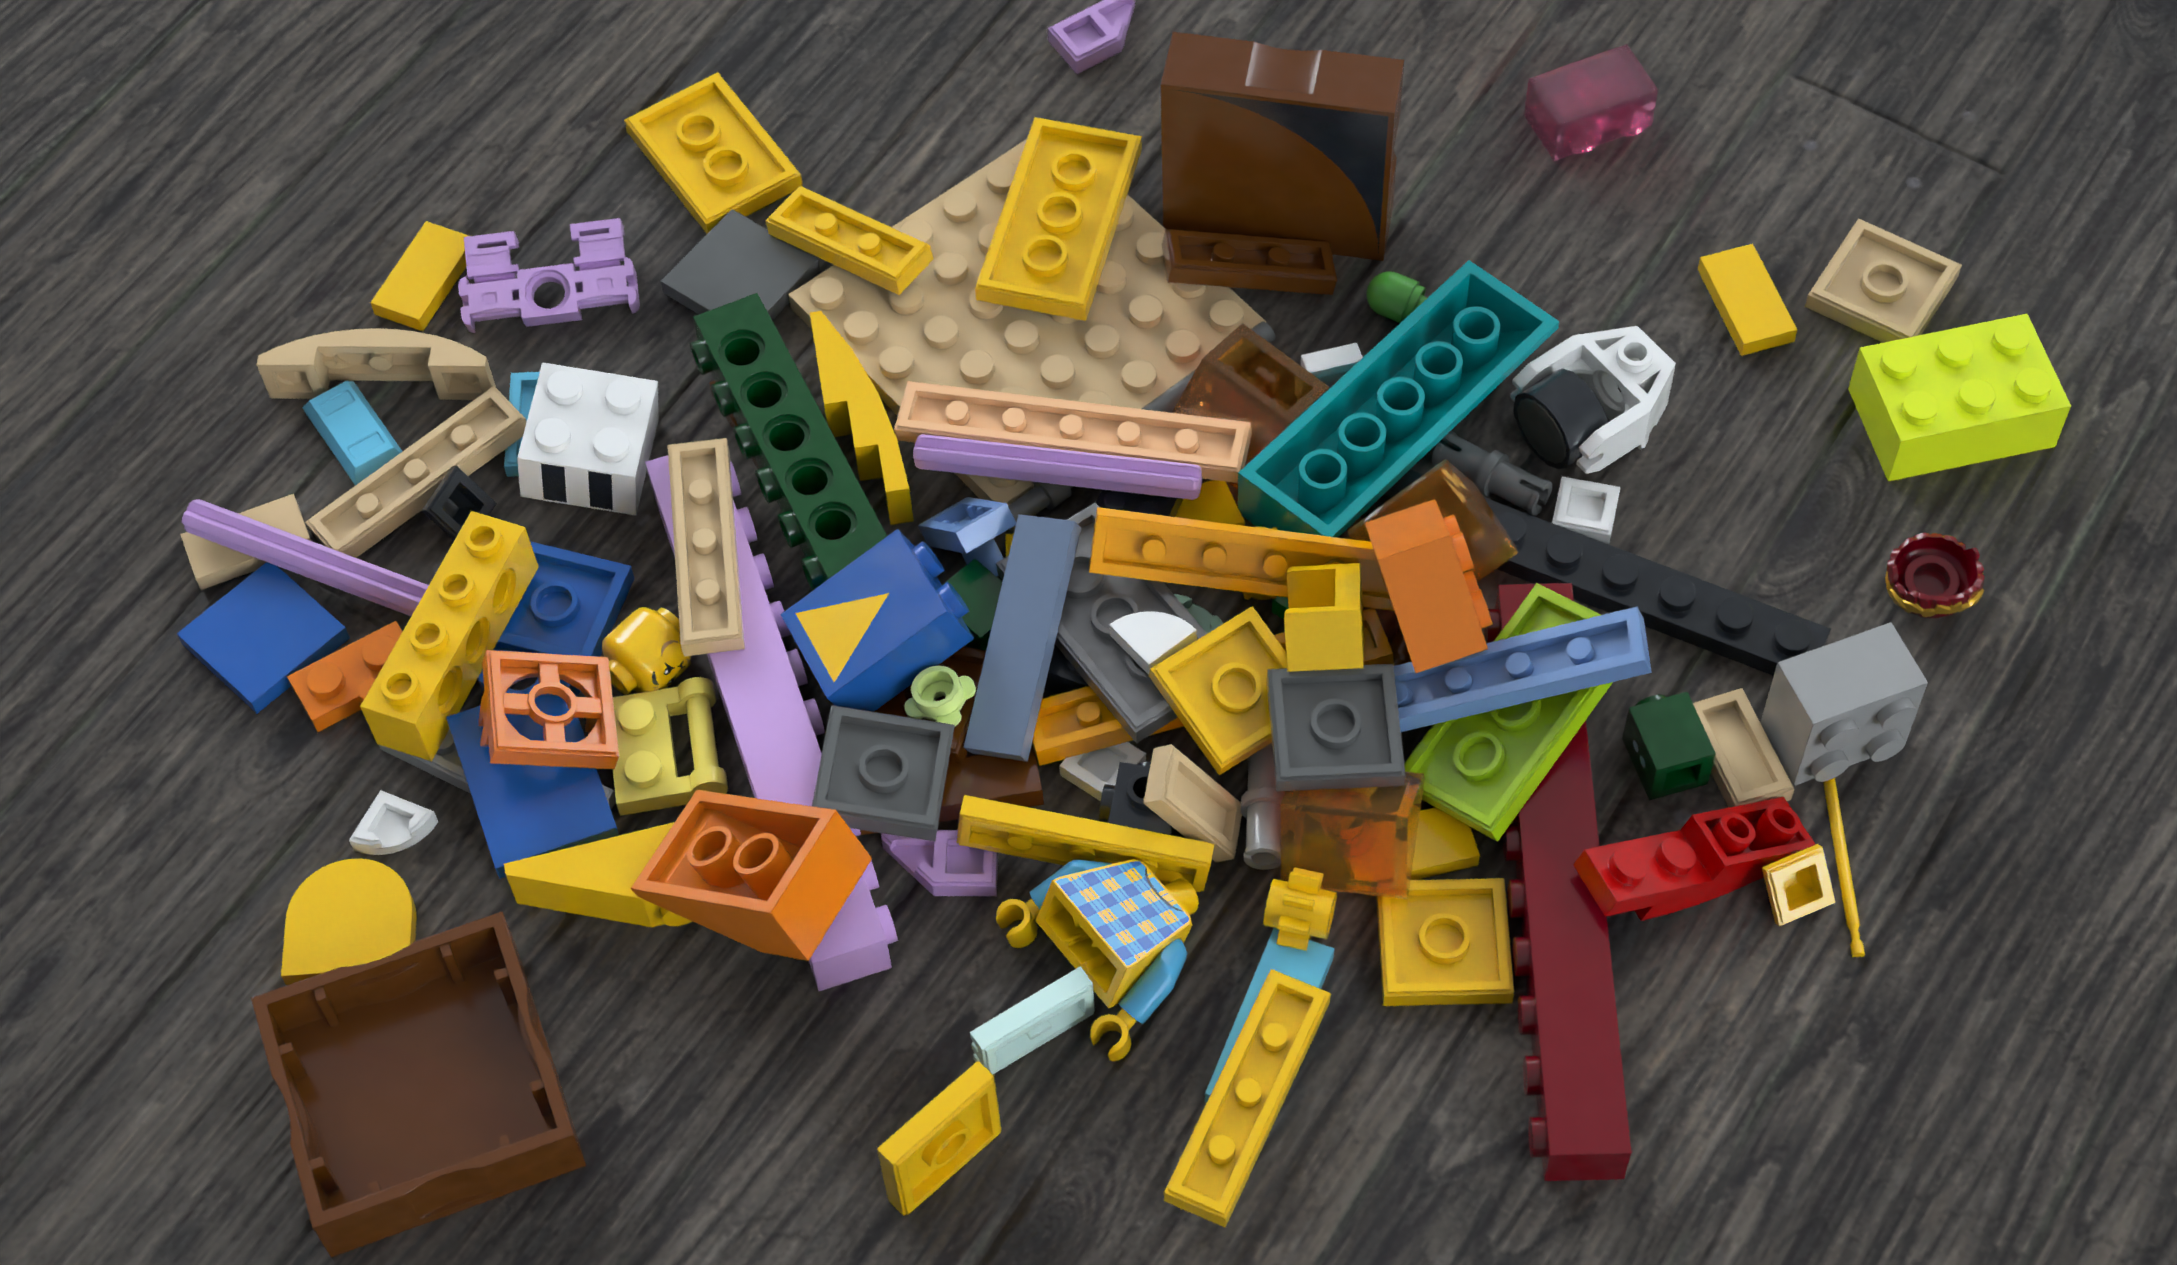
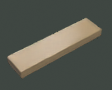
(409, 479)
(705, 547)

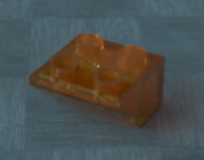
(1250, 383)

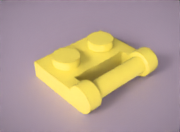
(647, 763)

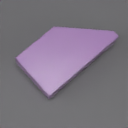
(1092, 33)

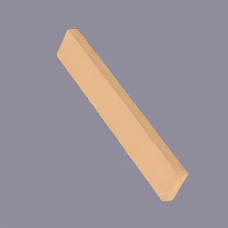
(1035, 421)

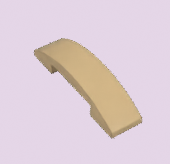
(308, 364)

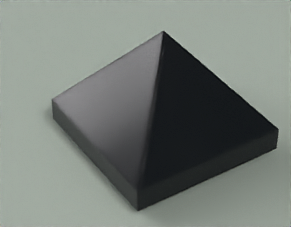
(455, 500)

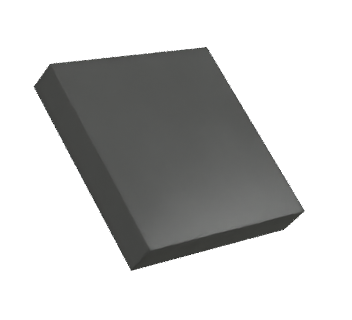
(738, 262)
(1335, 728)
(884, 771)

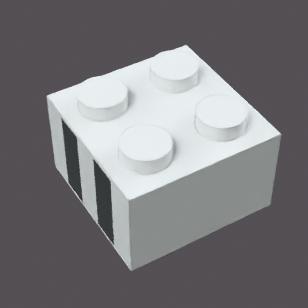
(588, 438)

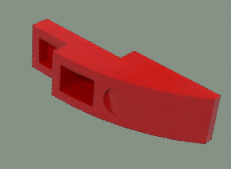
(1694, 864)

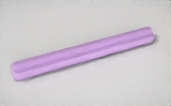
(1058, 466)
(303, 556)

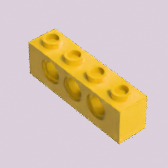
(449, 634)

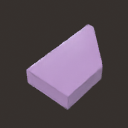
(945, 865)

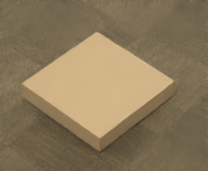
(1882, 284)

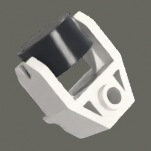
(1574, 387)

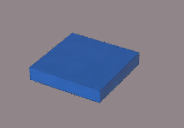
(262, 635)

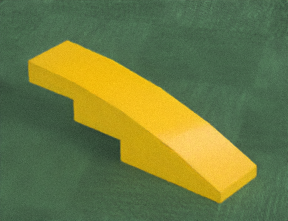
(857, 409)

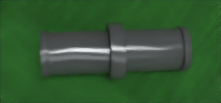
(1494, 473)

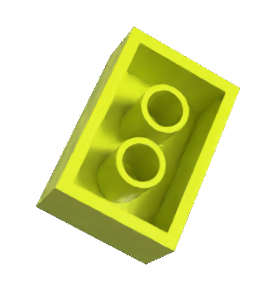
(1958, 397)

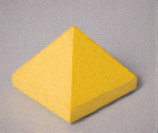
(1798, 885)

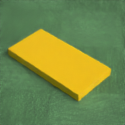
(1059, 219)

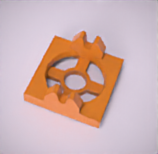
(585, 673)

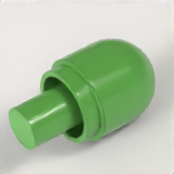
(1394, 295)

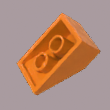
(756, 870)

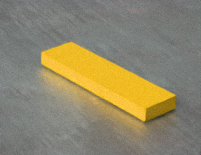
(1065, 838)
(1247, 1098)

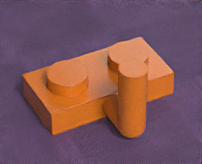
(339, 682)

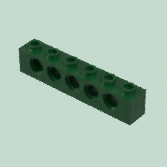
(778, 414)

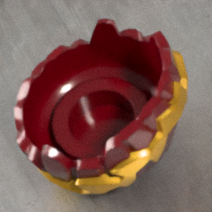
(1934, 576)

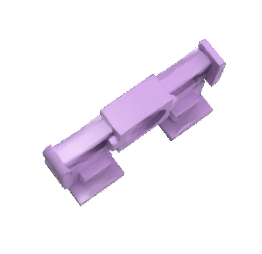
(597, 283)

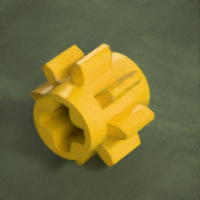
(1300, 908)

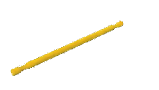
(1843, 867)

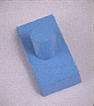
(970, 529)

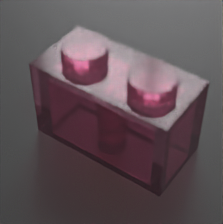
(1590, 102)

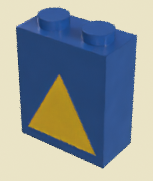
(879, 623)

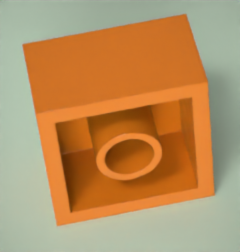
(1432, 597)

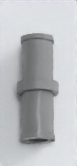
(1263, 812)

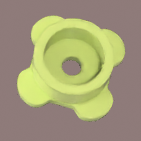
(935, 683)

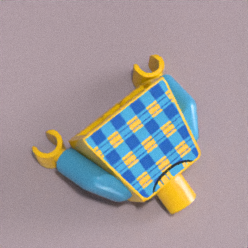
(1117, 928)

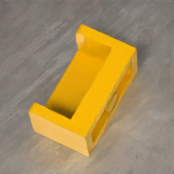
(1324, 617)

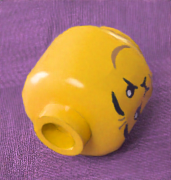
(645, 651)

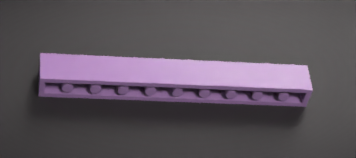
(779, 738)

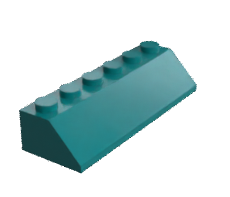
(1392, 406)

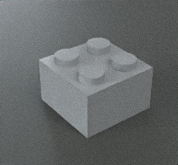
(1843, 704)

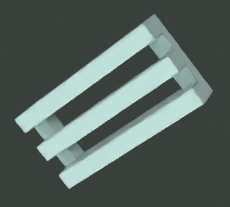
(1033, 1021)

